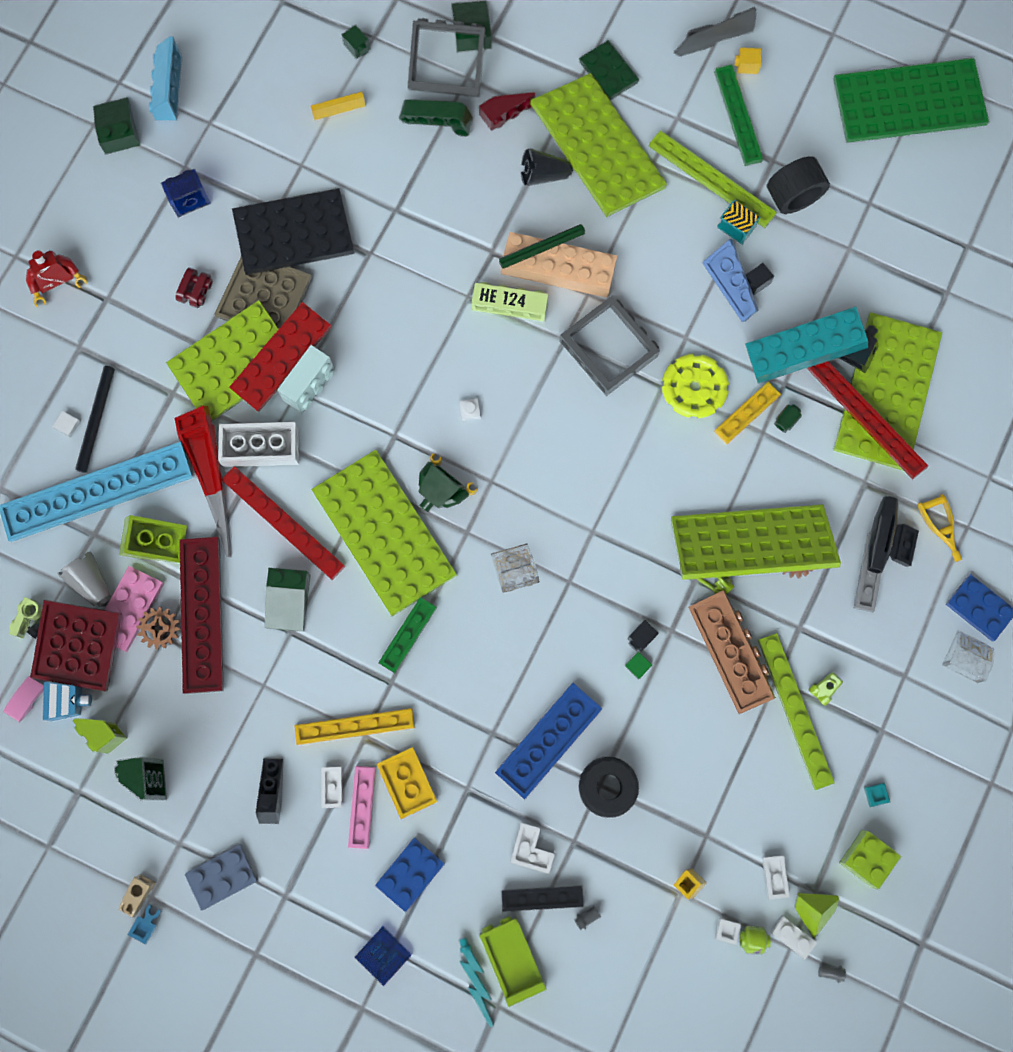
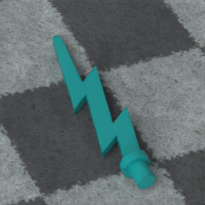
(471, 968)

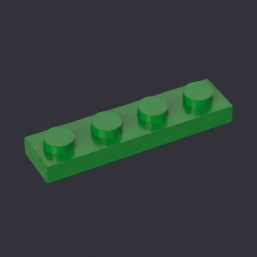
(407, 635)

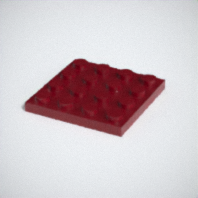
(75, 645)

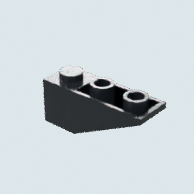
(270, 792)

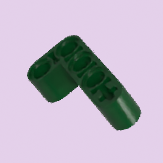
(437, 114)

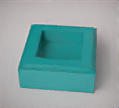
(877, 794)

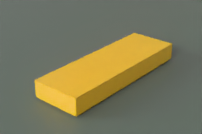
(338, 105)

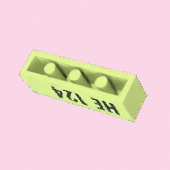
(509, 301)

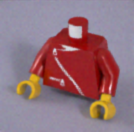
(49, 271)

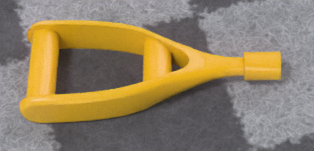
(943, 531)

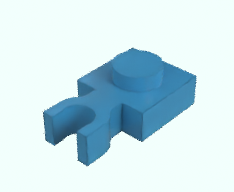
(143, 928)

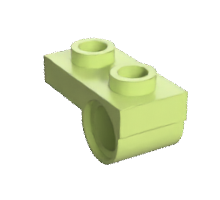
(20, 624)

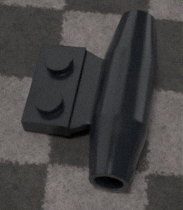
(890, 538)

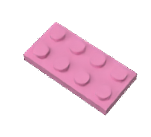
(131, 598)

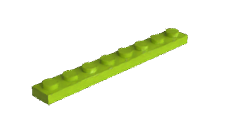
(710, 176)
(796, 712)

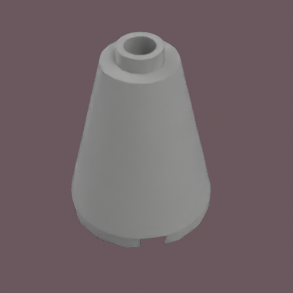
(86, 579)

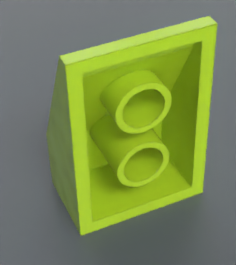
(151, 539)

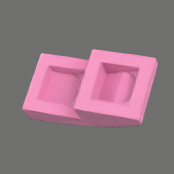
(23, 698)

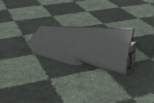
(708, 35)

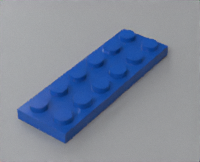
(548, 741)

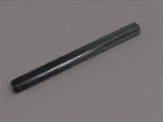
(94, 419)

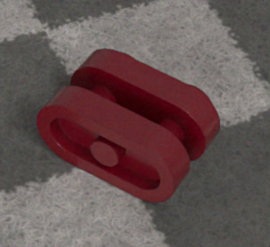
(203, 284)

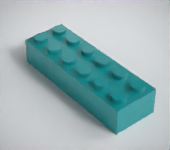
(807, 345)

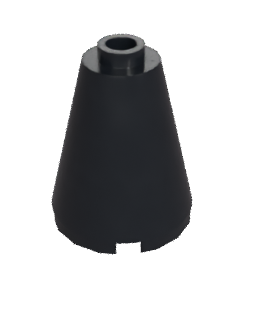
(543, 168)

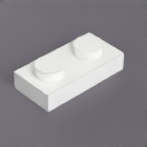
(331, 787)
(775, 877)
(793, 937)

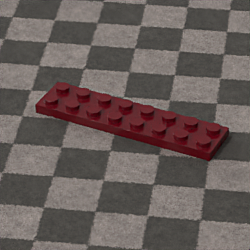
(201, 615)

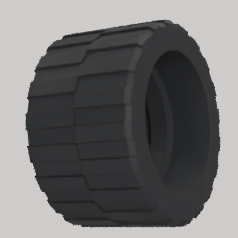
(798, 185)

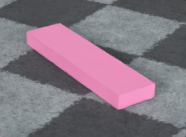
(361, 807)

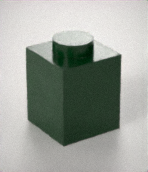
(356, 42)

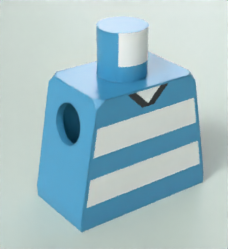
(63, 701)

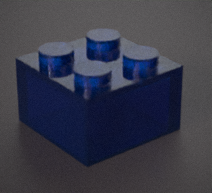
(185, 192)

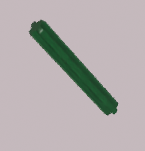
(541, 246)

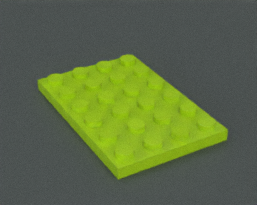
(219, 358)

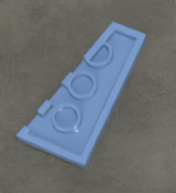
(731, 279)

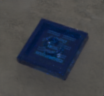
(383, 956)

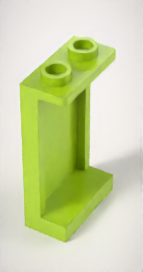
(512, 961)

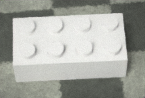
(258, 444)

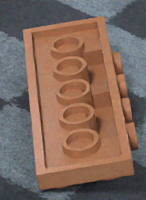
(732, 652)

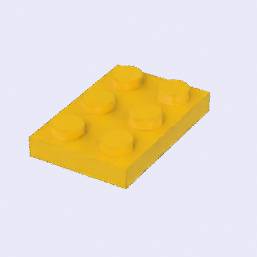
(406, 783)

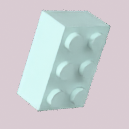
(306, 379)

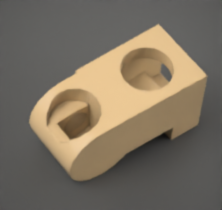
(136, 895)

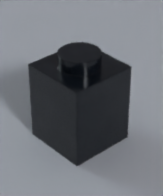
(759, 278)
(642, 636)

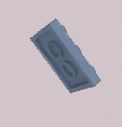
(221, 877)

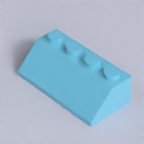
(166, 80)

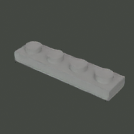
(867, 585)

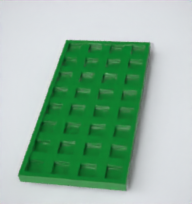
(910, 100)

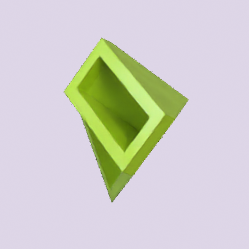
(815, 910)

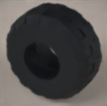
(628, 787)

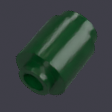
(788, 418)

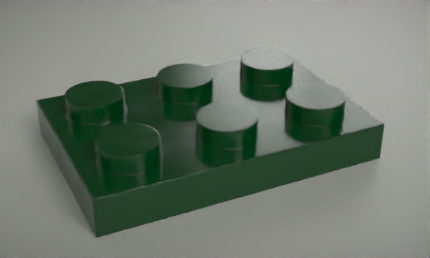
(609, 70)

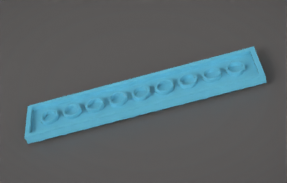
(95, 492)

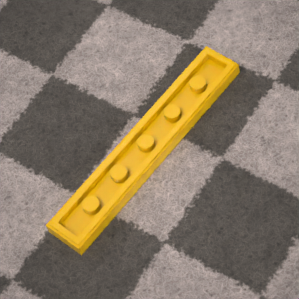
(354, 726)

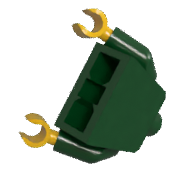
(440, 487)

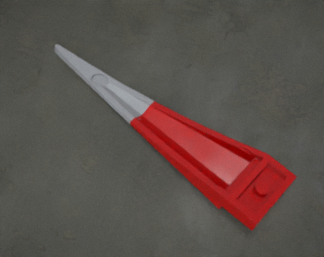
(200, 444)

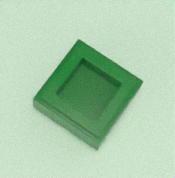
(638, 665)

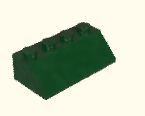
(143, 777)

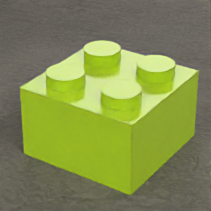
(870, 859)

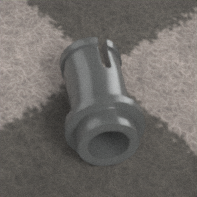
(587, 918)
(831, 972)

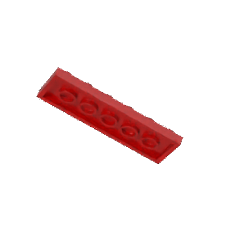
(279, 356)

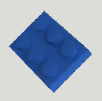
(981, 608)
(409, 874)

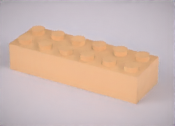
(563, 266)

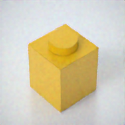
(748, 60)
(690, 883)

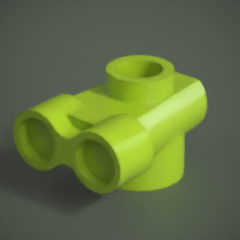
(823, 691)

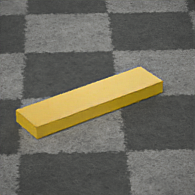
(747, 412)

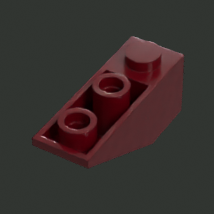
(505, 107)

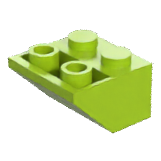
(100, 734)

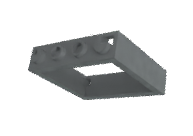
(456, 27)
(586, 363)

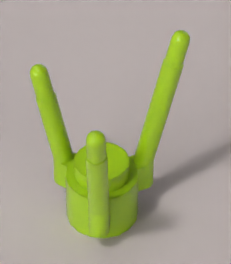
(722, 583)

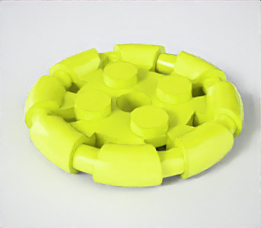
(698, 375)

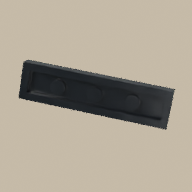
(542, 898)

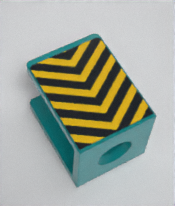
(738, 222)

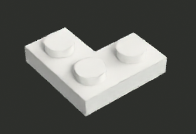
(525, 852)

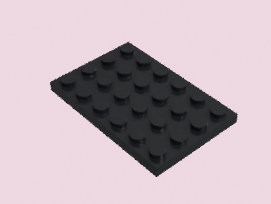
(292, 231)

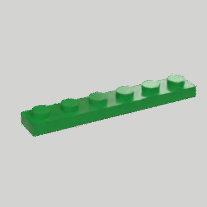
(738, 115)

